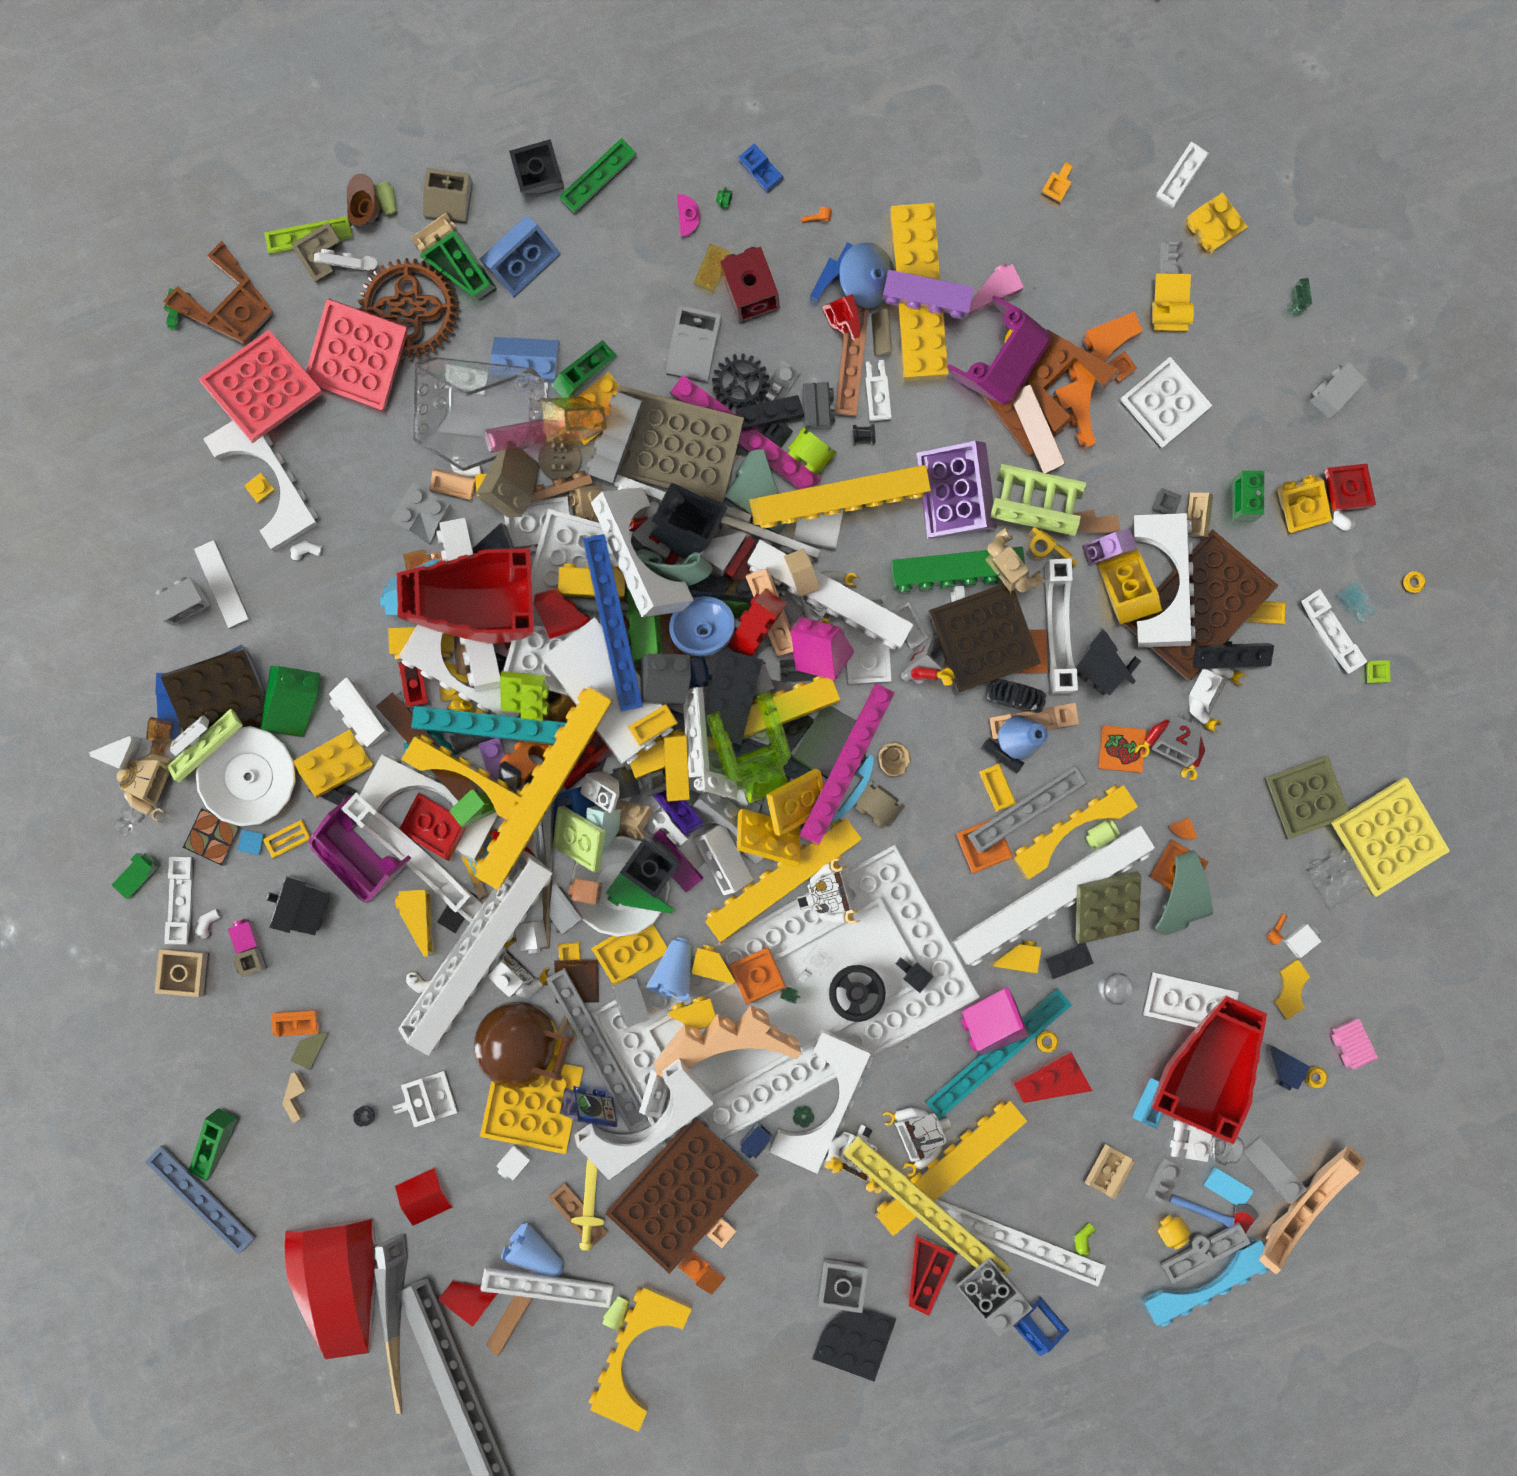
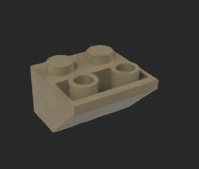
(446, 193)

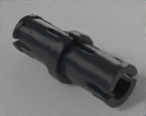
(990, 746)

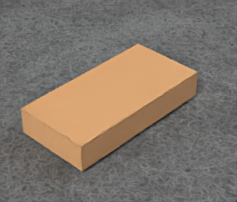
(452, 484)

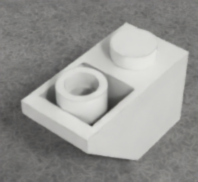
(601, 789)

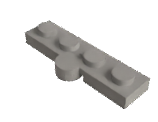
(1205, 1252)

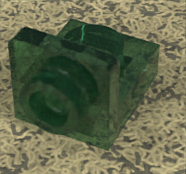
(1303, 293)

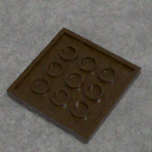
(984, 637)
(216, 687)

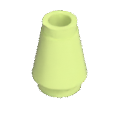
(385, 195)
(616, 1314)

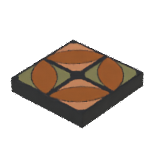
(211, 837)

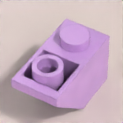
(1110, 546)

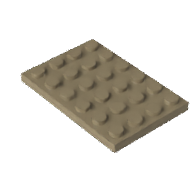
(682, 445)

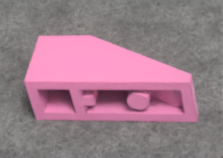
(1002, 283)

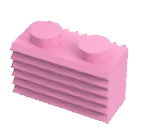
(1354, 1044)

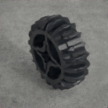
(732, 388)
(1016, 696)

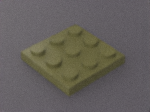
(1307, 796)
(1108, 907)

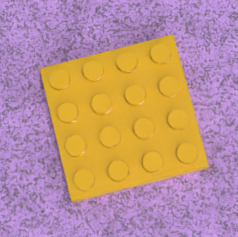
(532, 1113)

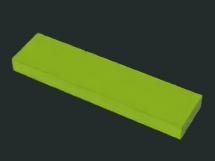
(281, 239)

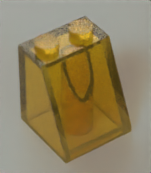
(572, 418)

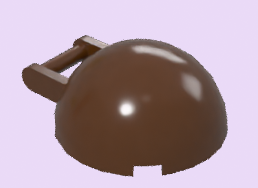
(517, 1045)

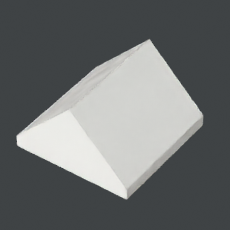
(118, 753)

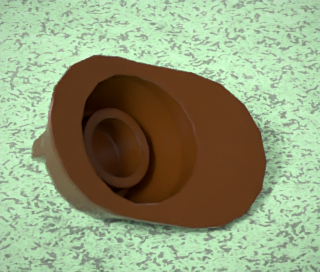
(361, 200)

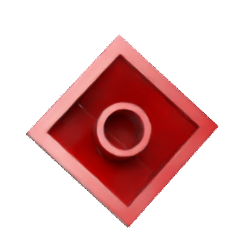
(422, 1197)

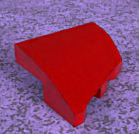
(843, 315)
(558, 613)
(466, 1300)

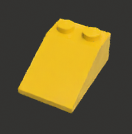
(1129, 587)
(416, 913)

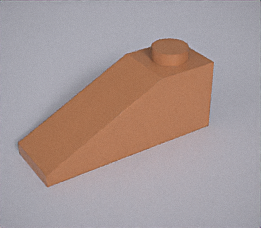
(585, 891)

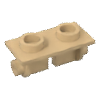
(433, 233)

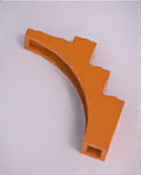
(1076, 396)

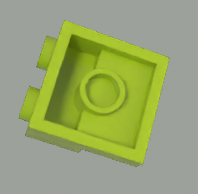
(524, 694)

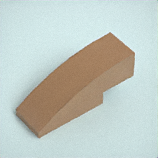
(1097, 526)

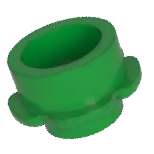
(724, 197)

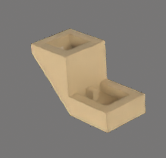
(294, 1088)

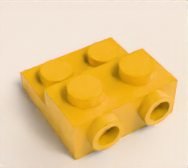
(1216, 223)
(1304, 503)

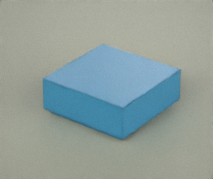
(251, 842)

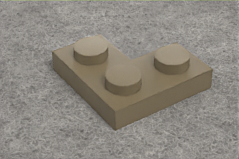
(313, 243)

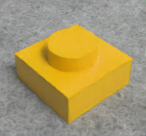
(259, 488)

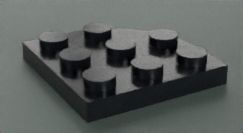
(855, 1342)

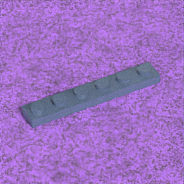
(200, 1199)

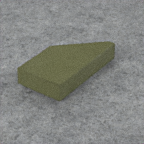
(308, 1050)

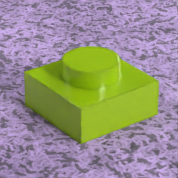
(1378, 671)

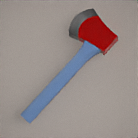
(1243, 1213)

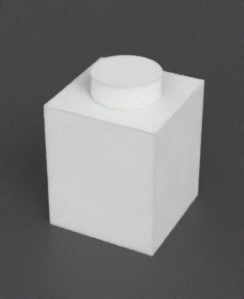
(531, 936)
(1303, 940)
(513, 1163)

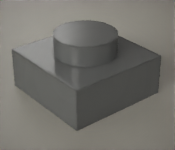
(1167, 502)

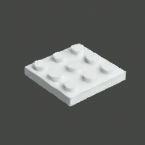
(1166, 402)

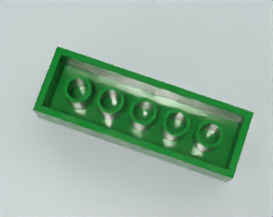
(944, 570)

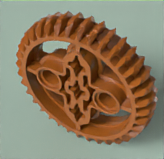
(419, 307)

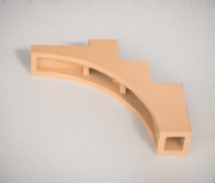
(723, 1035)
(1324, 1186)

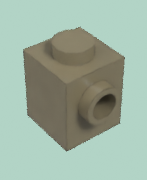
(249, 962)

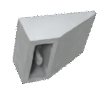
(693, 343)
(994, 1297)

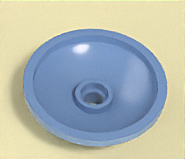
(859, 276)
(701, 616)

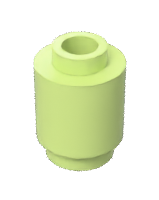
(1102, 834)

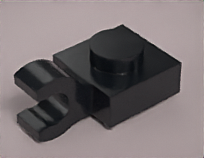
(916, 975)

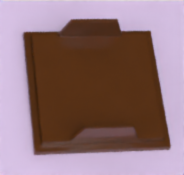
(584, 977)

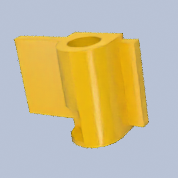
(1172, 302)
(1049, 546)

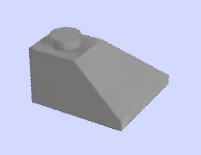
(562, 911)

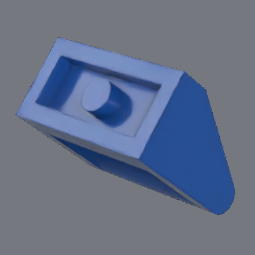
(1032, 1332)

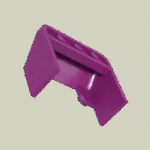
(1014, 361)
(351, 857)

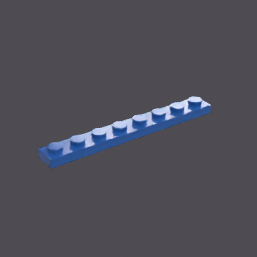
(612, 623)

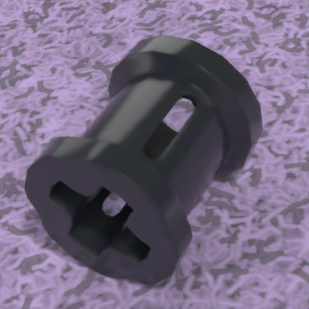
(863, 434)
(371, 1116)

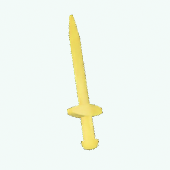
(588, 1220)

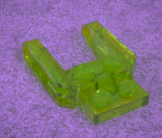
(762, 768)

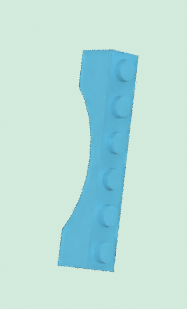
(1167, 1304)

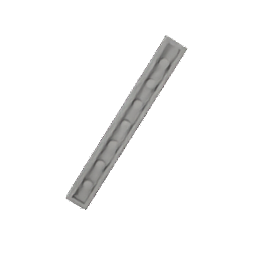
(596, 1049)

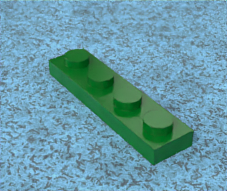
(597, 175)

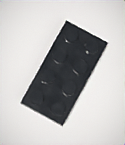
(733, 692)

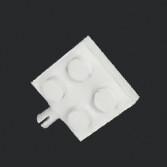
(427, 1099)

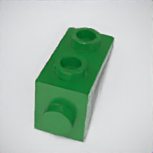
(135, 875)

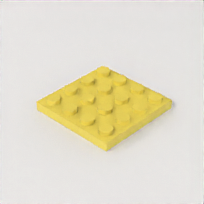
(1390, 836)

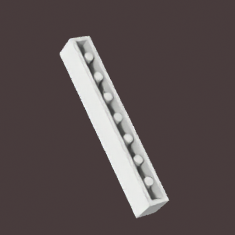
(835, 598)
(478, 655)

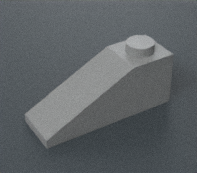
(1275, 1171)

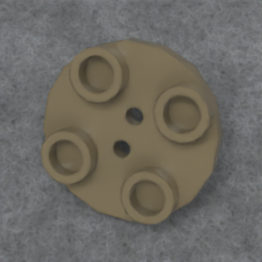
(559, 468)

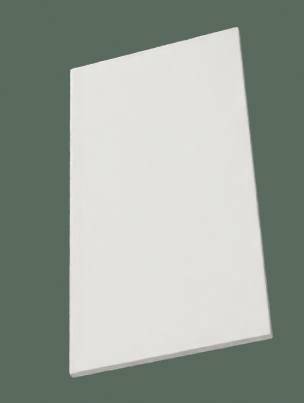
(760, 1081)

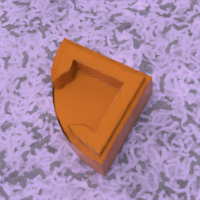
(1183, 829)

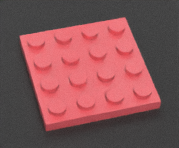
(356, 353)
(260, 386)

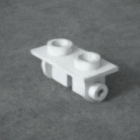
(717, 784)

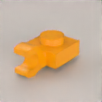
(1058, 184)

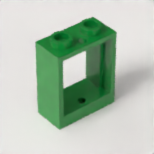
(1246, 503)

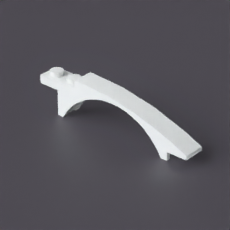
(421, 863)

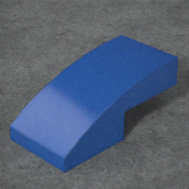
(760, 168)

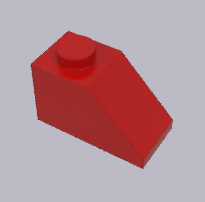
(412, 685)

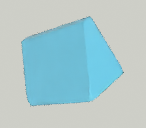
(1144, 1110)
(1228, 1187)

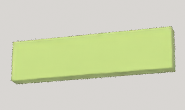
(205, 746)

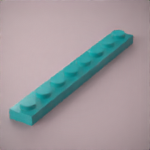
(485, 725)
(987, 1064)

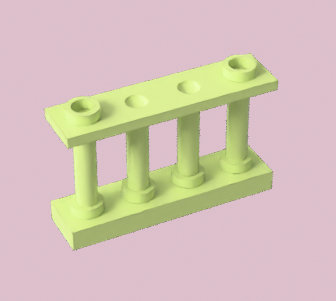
(1035, 516)

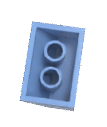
(520, 255)
(530, 353)

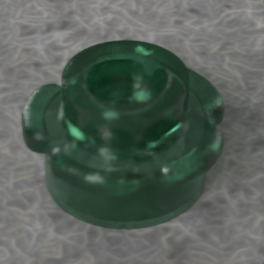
(789, 995)
(805, 1110)

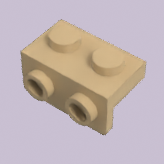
(581, 500)
(633, 819)
(1110, 1171)

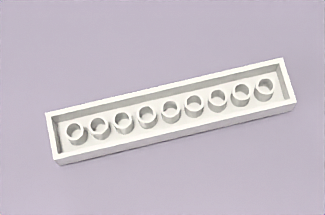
(1051, 895)
(474, 954)

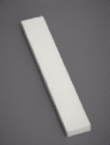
(547, 1287)

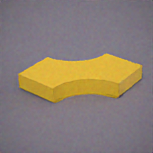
(1293, 979)

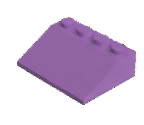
(959, 490)

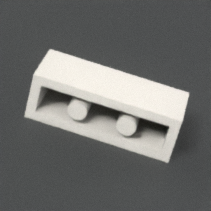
(723, 859)

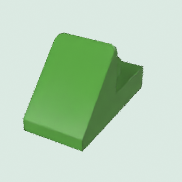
(472, 808)

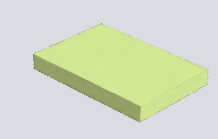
(579, 838)

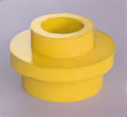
(1420, 582)
(1054, 1041)
(1322, 1077)

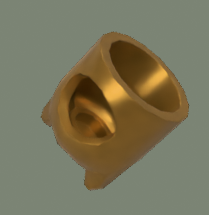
(558, 706)

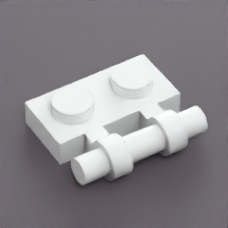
(1197, 1145)

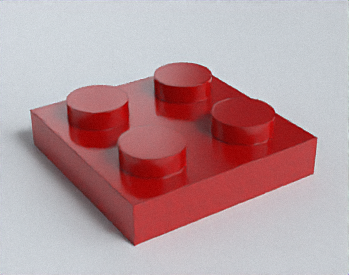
(1350, 487)

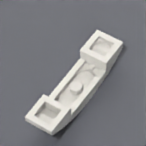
(1332, 632)
(180, 900)

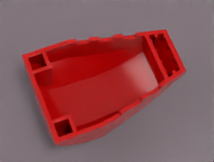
(471, 597)
(1215, 1071)
(334, 1283)

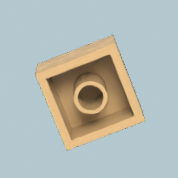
(181, 973)

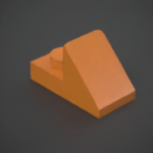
(701, 1272)

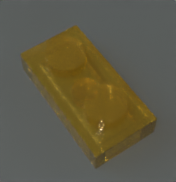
(711, 268)

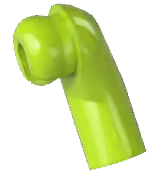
(1082, 1242)

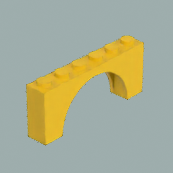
(613, 1396)

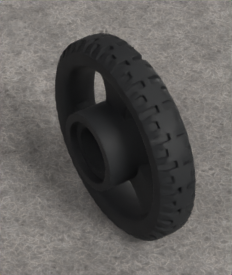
(875, 986)

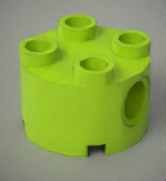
(811, 450)

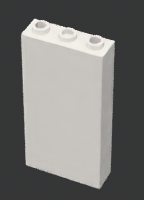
(584, 663)

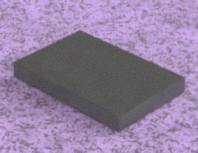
(825, 740)

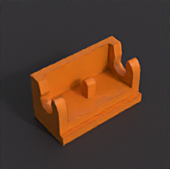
(295, 1023)

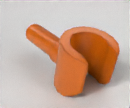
(825, 215)
(1274, 936)

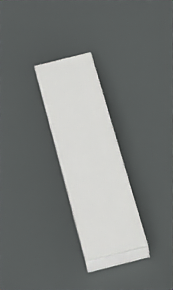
(221, 584)
(696, 732)

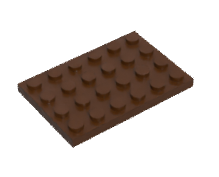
(1224, 598)
(681, 1194)

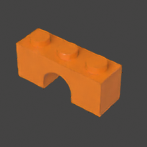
(521, 760)

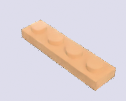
(781, 630)

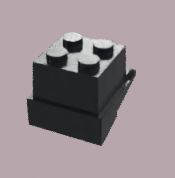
(686, 520)
(1104, 665)
(298, 907)

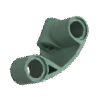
(753, 481)
(692, 571)
(1189, 895)

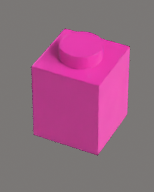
(243, 936)

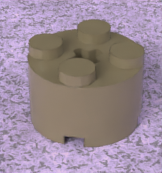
(879, 804)

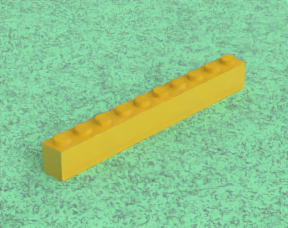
(790, 706)
(544, 787)

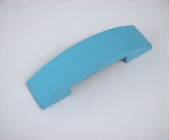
(864, 774)

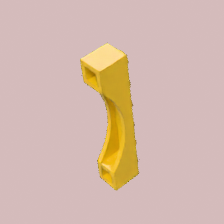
(426, 756)
(1037, 856)

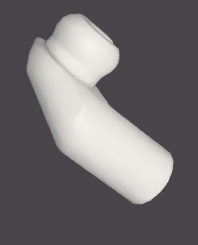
(470, 472)
(1341, 520)
(303, 548)
(203, 923)
(416, 982)

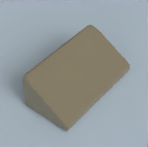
(881, 333)

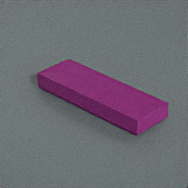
(686, 873)

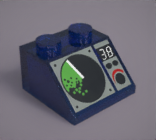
(589, 1106)

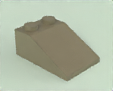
(510, 482)

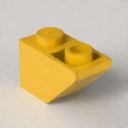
(696, 1014)

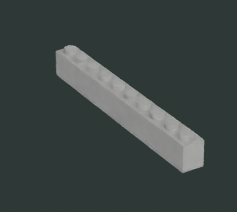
(451, 1380)

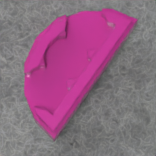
(688, 215)

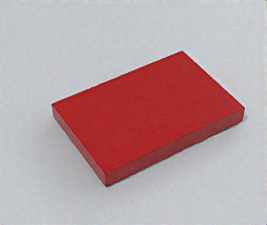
(432, 826)

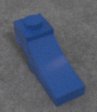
(828, 276)
(165, 708)

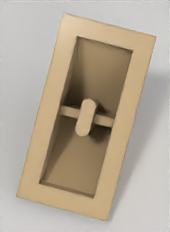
(802, 572)

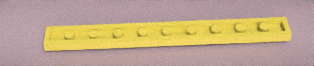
(921, 1204)

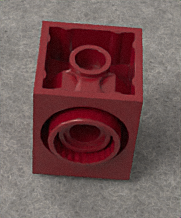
(750, 283)

